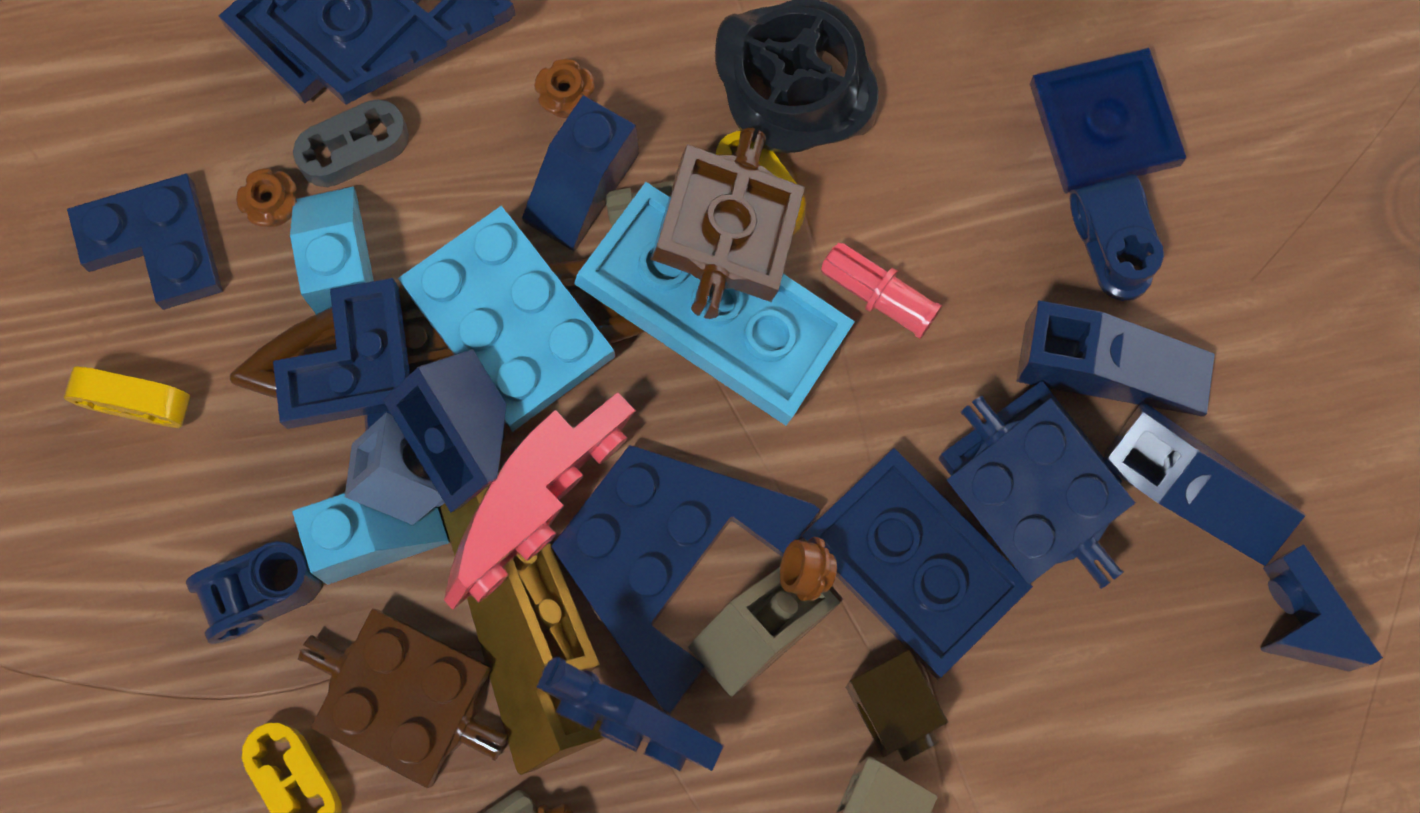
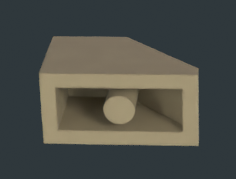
(757, 631)
(883, 790)

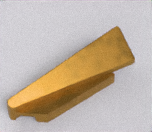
(519, 633)

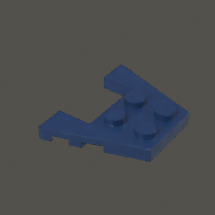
(372, 42)
(646, 537)

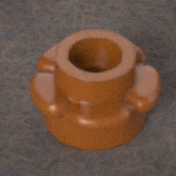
(563, 102)
(271, 212)
(807, 568)

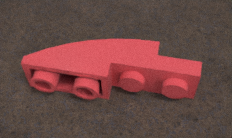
(527, 494)

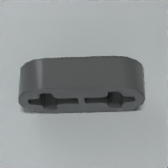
(351, 143)

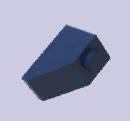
(579, 170)
(452, 424)

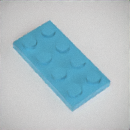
(753, 346)

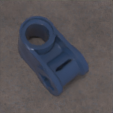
(1114, 225)
(243, 594)

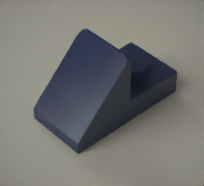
(1327, 627)

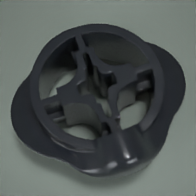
(807, 99)

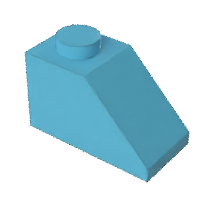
(329, 245)
(350, 538)

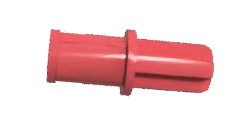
(880, 289)

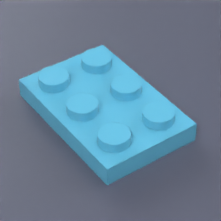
(509, 307)

